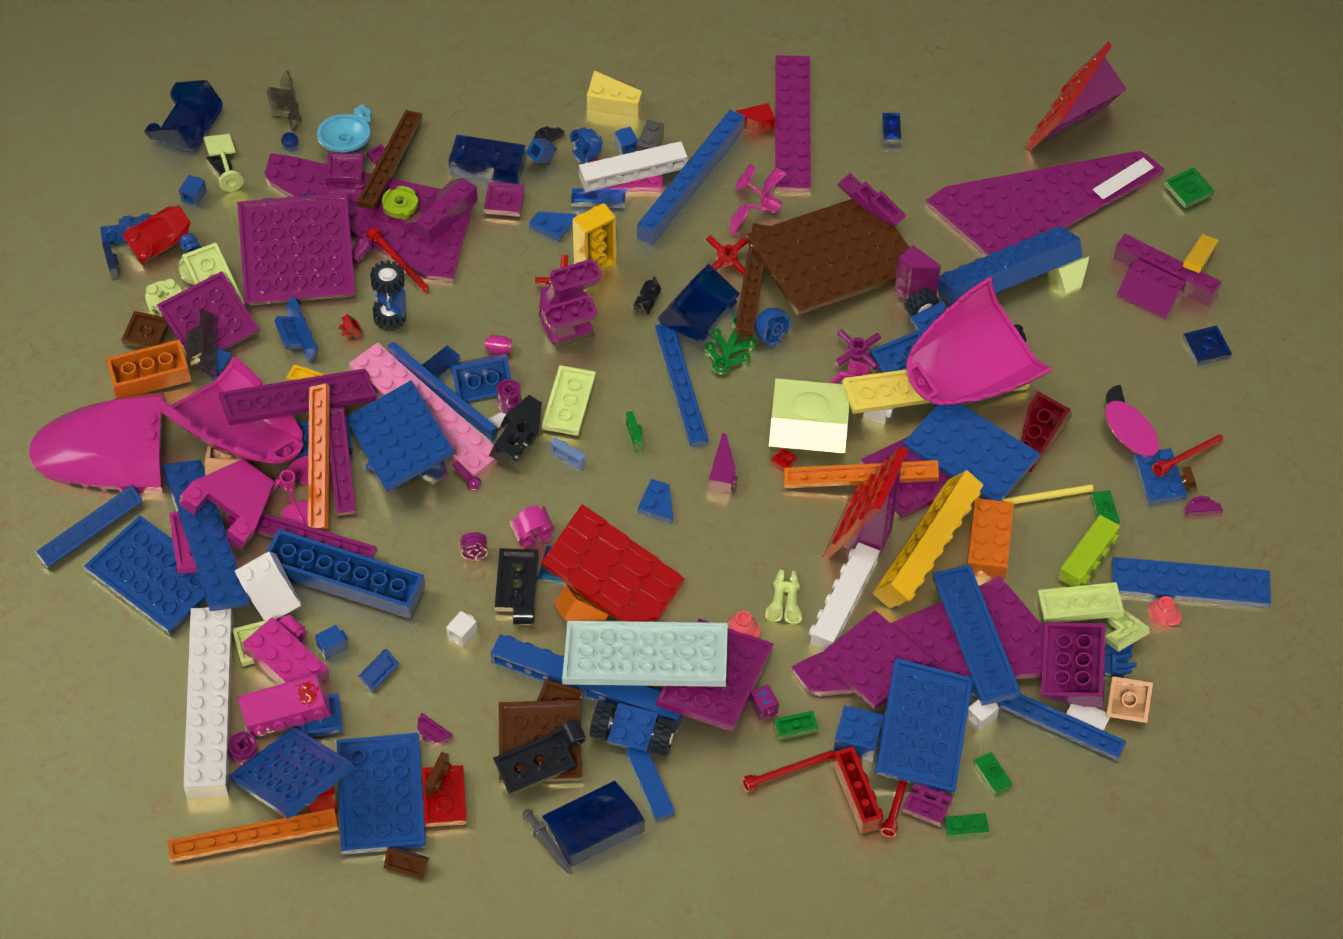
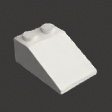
(268, 586)

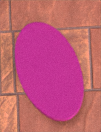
(1132, 428)

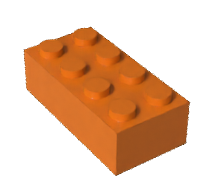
(148, 369)
(990, 538)

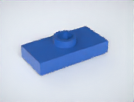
(378, 670)

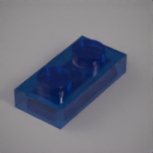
(891, 128)

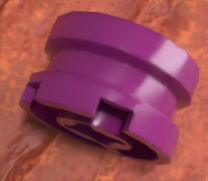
(473, 546)
(243, 755)

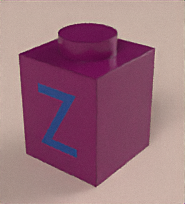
(764, 702)

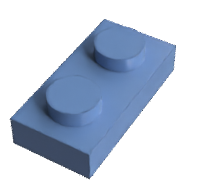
(568, 454)

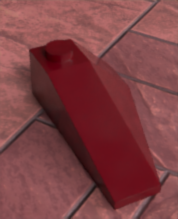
(1044, 424)

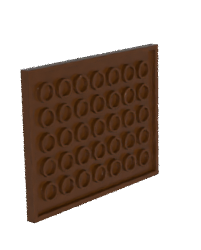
(829, 255)

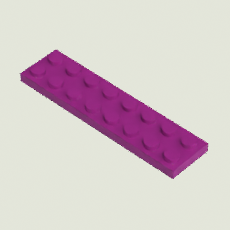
(293, 396)

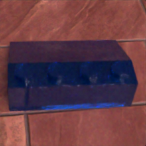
(594, 823)

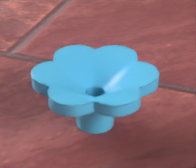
(363, 112)

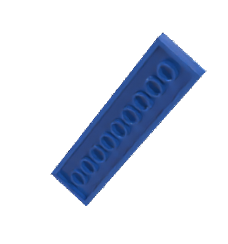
(206, 541)

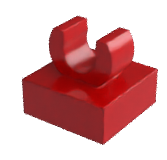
(351, 326)
(783, 459)

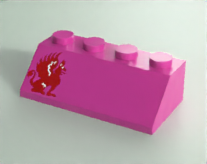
(285, 706)

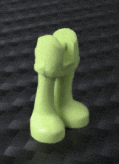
(775, 610)

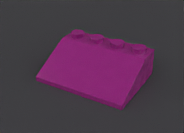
(1074, 663)

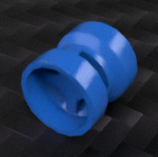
(189, 243)

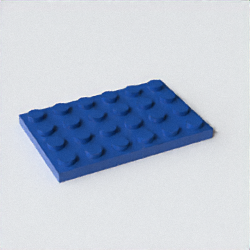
(399, 436)
(971, 443)
(144, 573)
(924, 726)
(291, 772)
(381, 794)

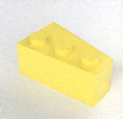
(613, 96)

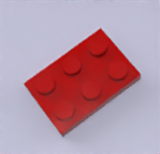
(449, 804)

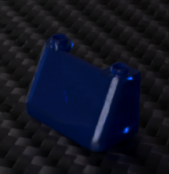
(191, 117)
(699, 304)

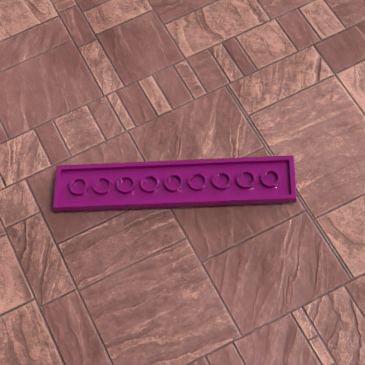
(793, 123)

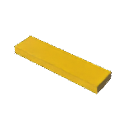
(1200, 253)

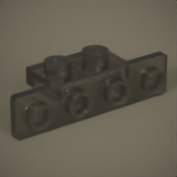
(284, 103)
(202, 344)

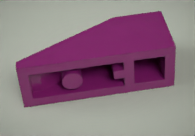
(723, 471)

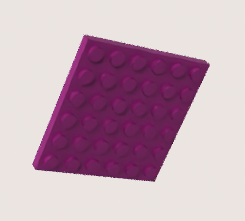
(296, 248)

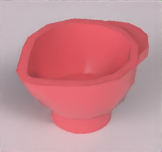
(1164, 612)
(744, 623)

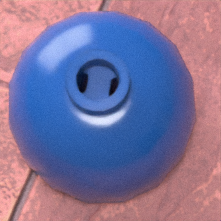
(586, 144)
(772, 325)

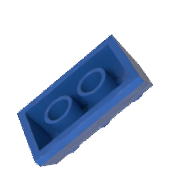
(479, 376)

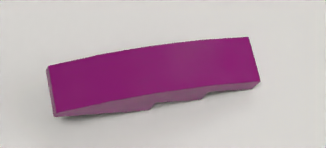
(876, 203)

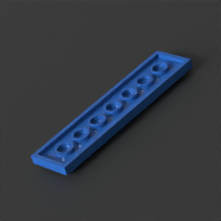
(1192, 582)
(976, 635)

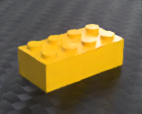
(595, 236)

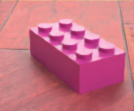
(282, 654)

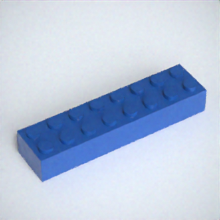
(1013, 263)
(348, 574)

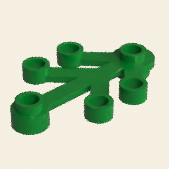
(728, 349)

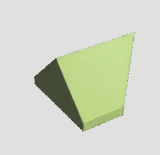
(1070, 275)

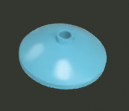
(343, 133)

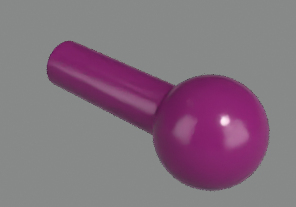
(473, 482)

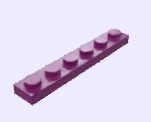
(340, 463)

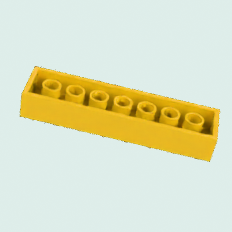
(928, 540)

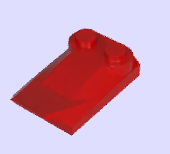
(157, 233)

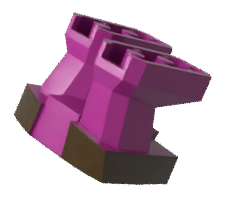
(564, 305)

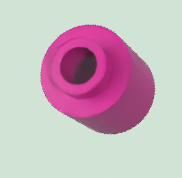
(498, 344)
(293, 627)

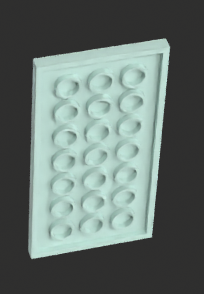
(645, 653)

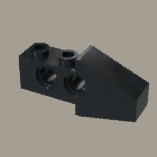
(520, 428)

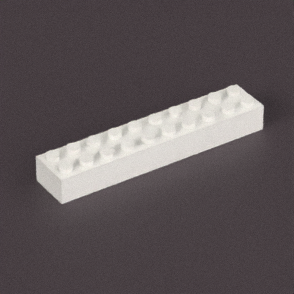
(208, 703)

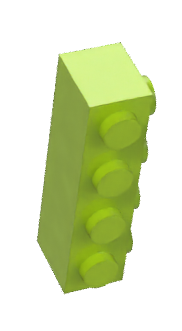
(1089, 552)

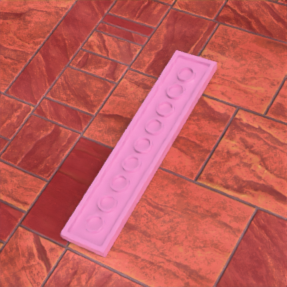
(388, 373)

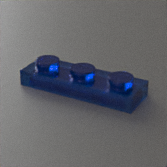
(610, 197)

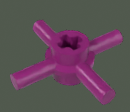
(857, 349)

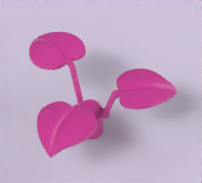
(768, 201)
(296, 472)

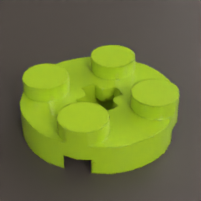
(403, 210)

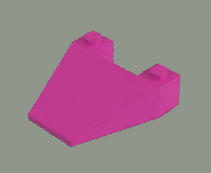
(236, 490)

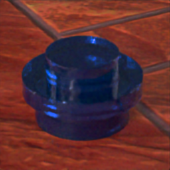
(289, 140)

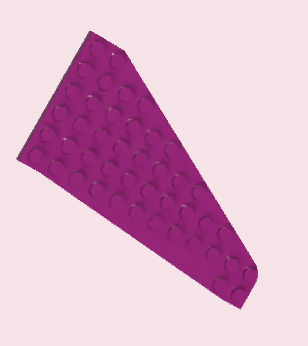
(1027, 203)
(430, 261)
(931, 631)

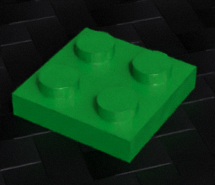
(1189, 187)

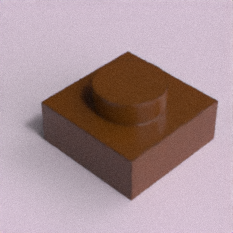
(1188, 479)

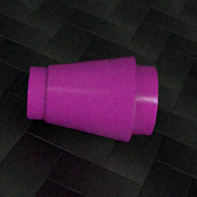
(361, 248)

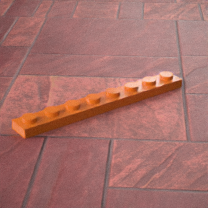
(318, 457)
(855, 474)
(252, 835)

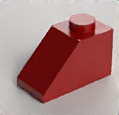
(758, 118)

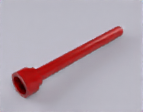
(375, 235)
(1162, 467)
(752, 782)
(889, 826)

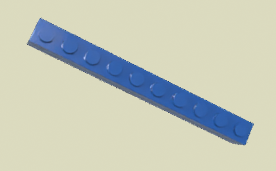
(690, 177)
(545, 664)

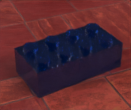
(487, 159)

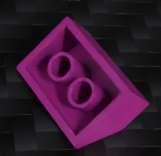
(916, 272)
(1151, 289)

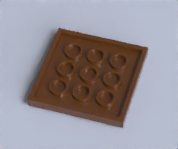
(535, 719)

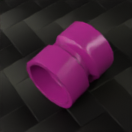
(508, 395)

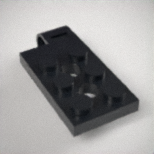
(517, 599)
(552, 748)

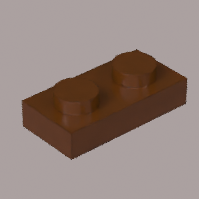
(435, 780)
(406, 862)

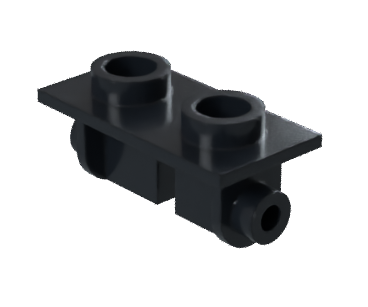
(650, 292)

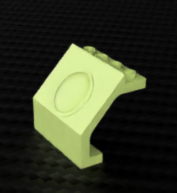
(809, 416)

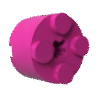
(532, 527)

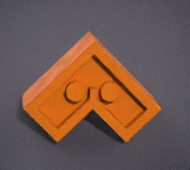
(576, 607)

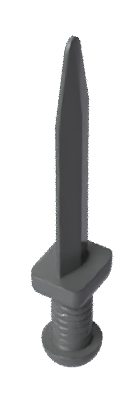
(539, 830)

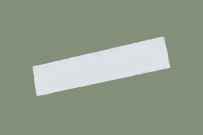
(1123, 178)

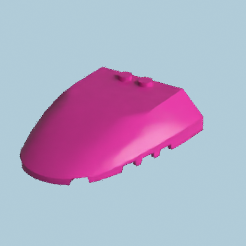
(972, 353)
(204, 418)
(104, 445)

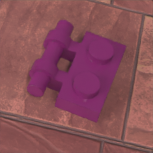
(925, 808)

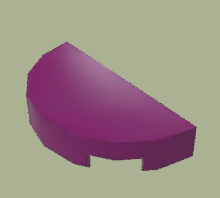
(1202, 506)
(432, 731)

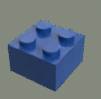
(859, 730)

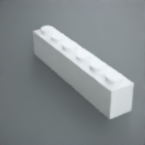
(632, 166)
(844, 596)

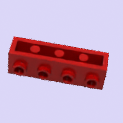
(857, 790)

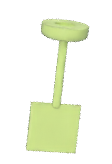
(221, 145)

